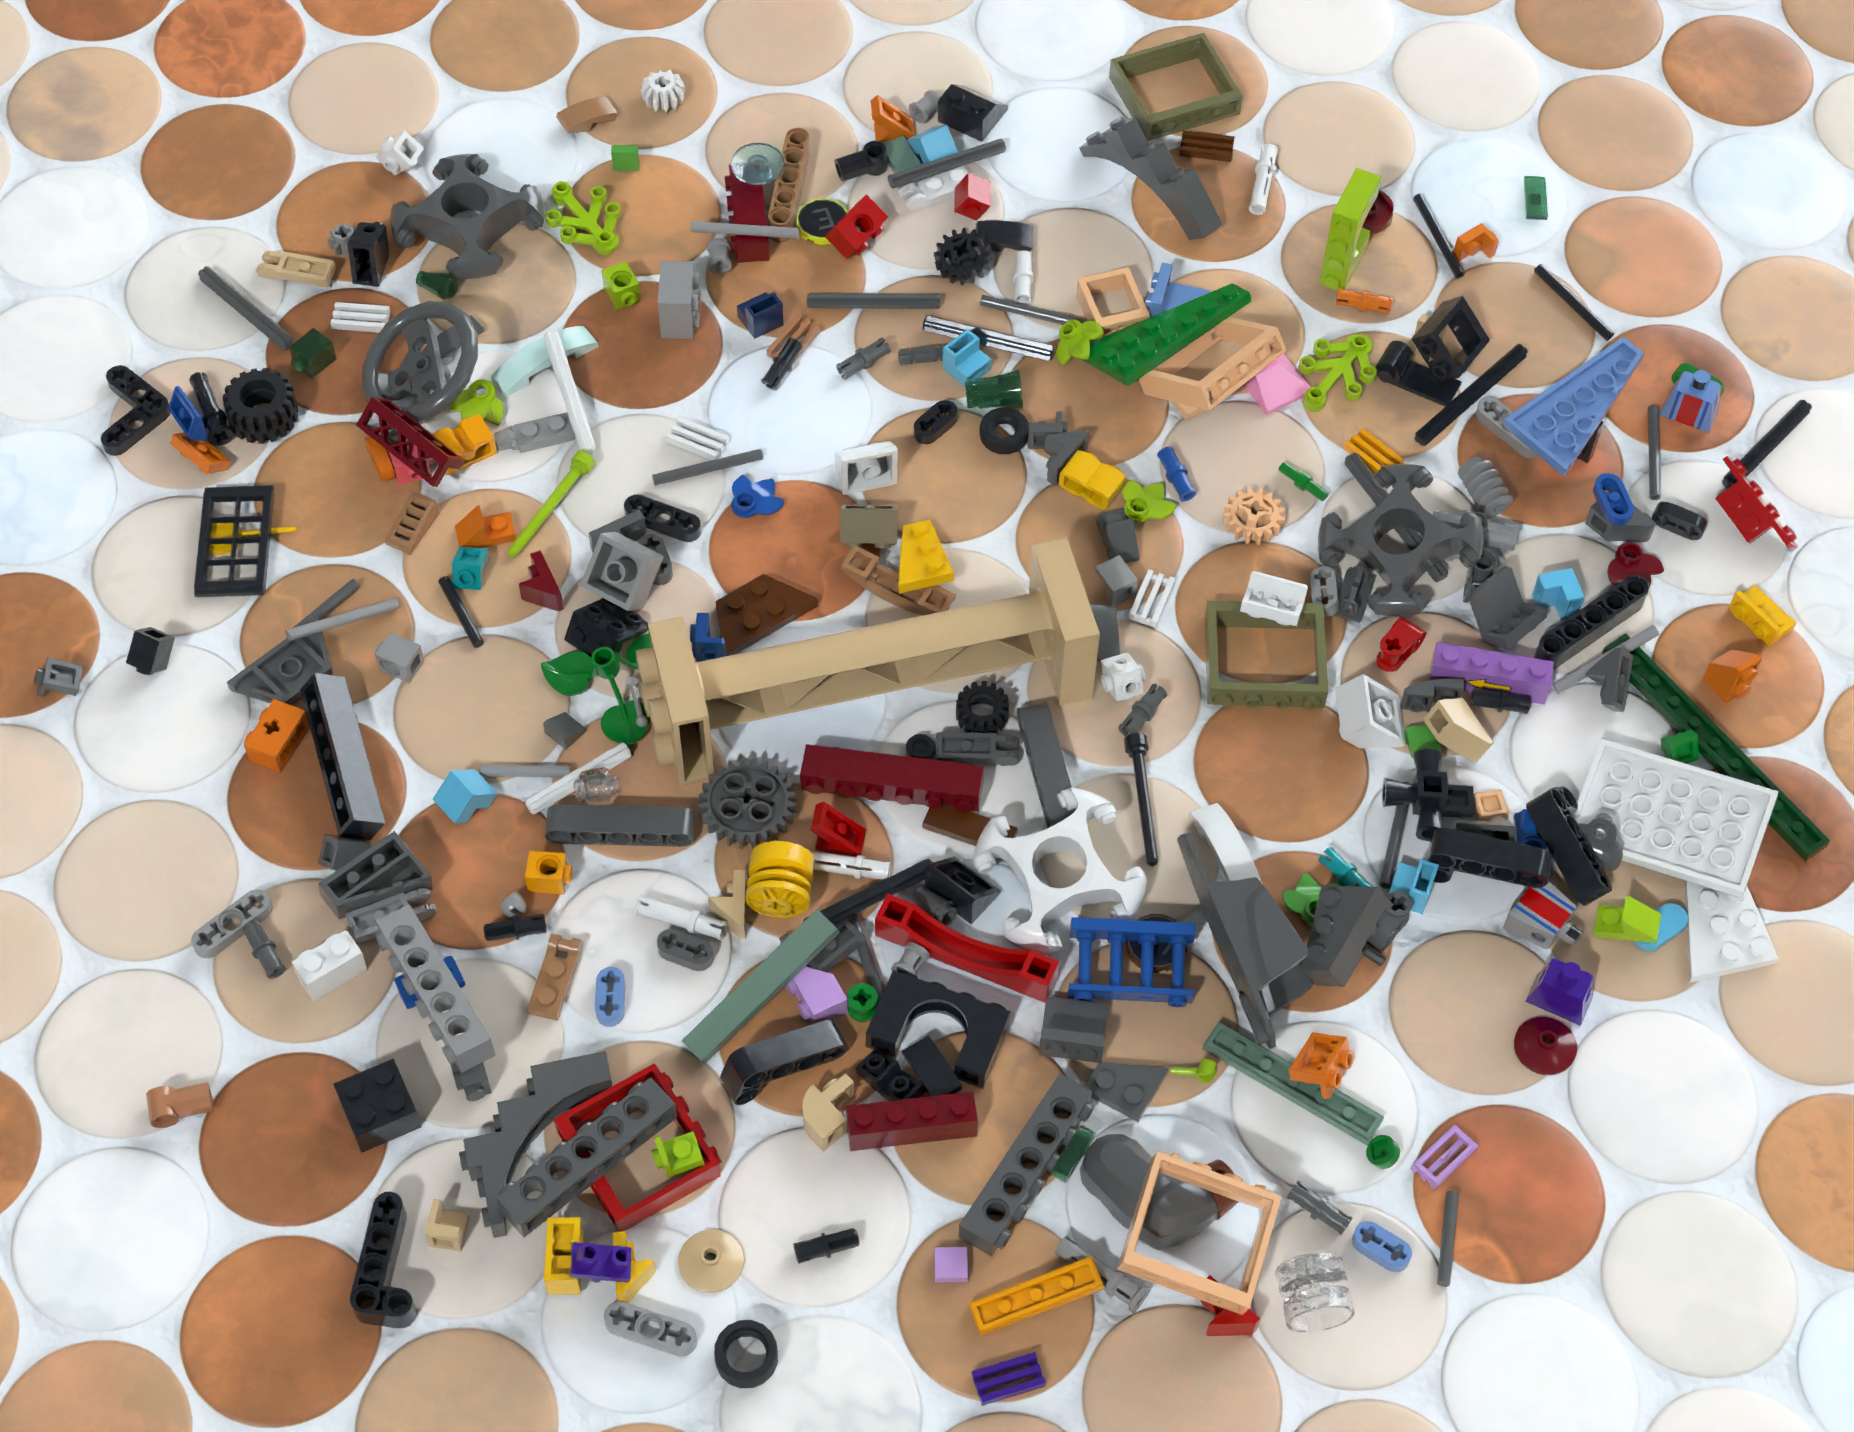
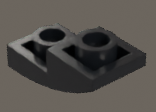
(1006, 234)
(931, 1068)
(887, 1078)

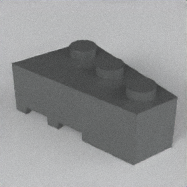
(374, 876)

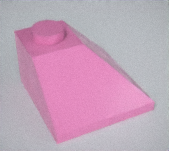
(1277, 385)

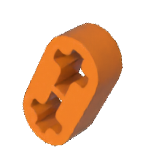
(380, 459)

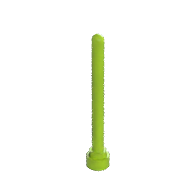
(580, 465)

